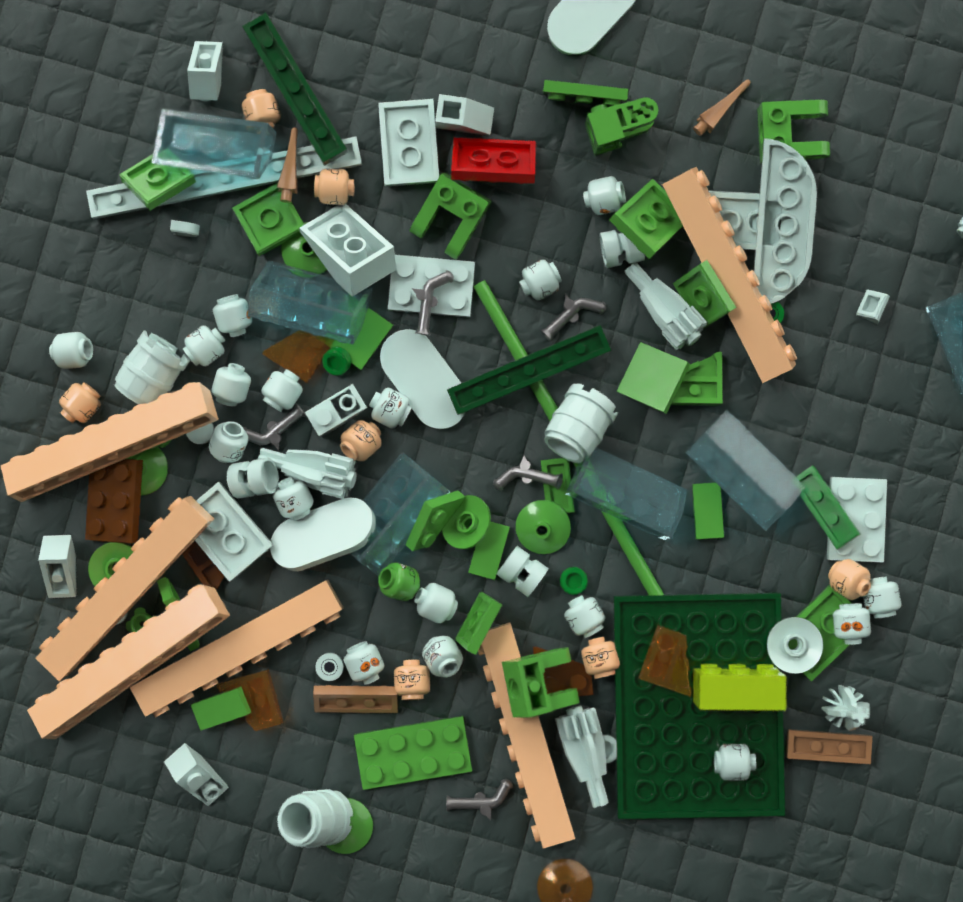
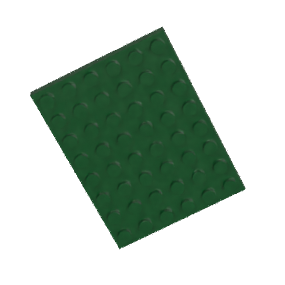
(661, 734)

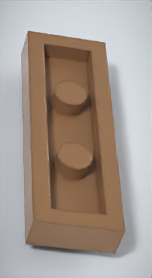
(355, 699)
(829, 746)

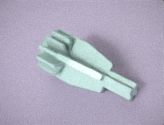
(668, 309)
(319, 470)
(846, 708)
(585, 749)

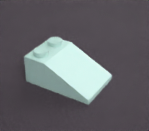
(349, 248)

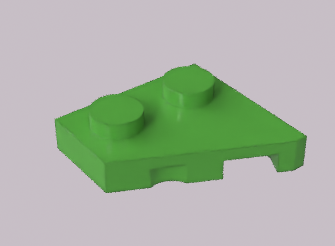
(702, 383)
(432, 519)

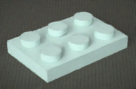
(408, 142)
(414, 272)
(866, 506)
(232, 536)

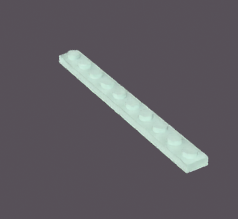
(119, 199)

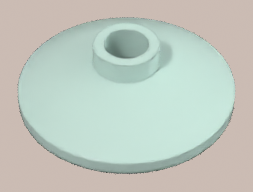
(808, 645)

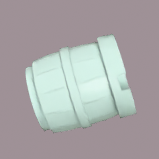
(150, 369)
(579, 423)
(315, 818)

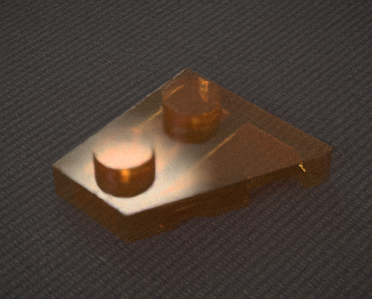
(299, 353)
(667, 661)
(260, 698)

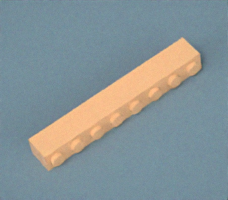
(714, 243)
(109, 441)
(124, 588)
(236, 648)
(128, 662)
(527, 746)

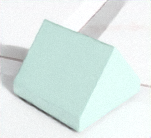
(873, 306)

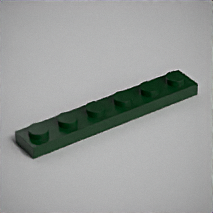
(295, 89)
(529, 370)

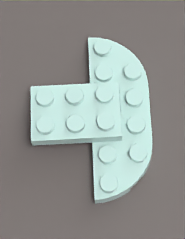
(776, 220)

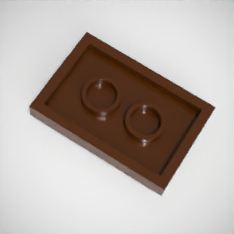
(114, 502)

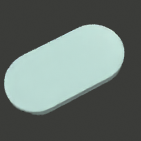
(581, 24)
(421, 376)
(323, 534)

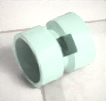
(617, 248)
(252, 478)
(514, 565)

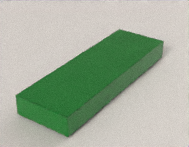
(827, 508)

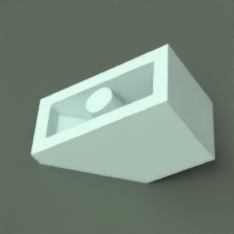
(205, 71)
(58, 566)

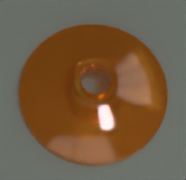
(564, 872)

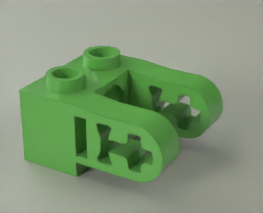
(612, 124)
(775, 124)
(458, 200)
(527, 685)

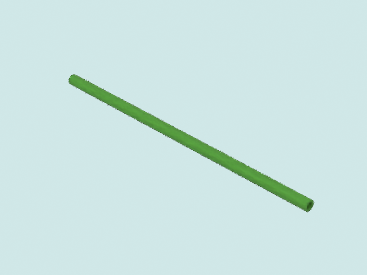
(549, 406)

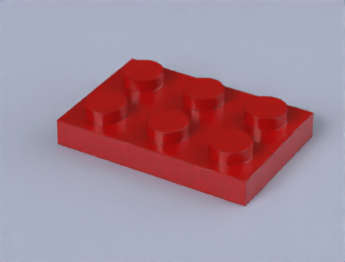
(493, 160)

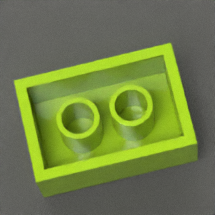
(739, 688)

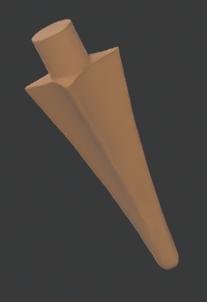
(712, 116)
(288, 179)

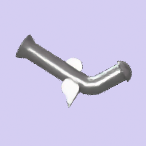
(428, 300)
(570, 314)
(275, 429)
(528, 475)
(479, 801)

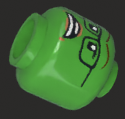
(399, 581)

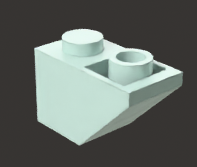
(463, 115)
(336, 410)
(195, 774)

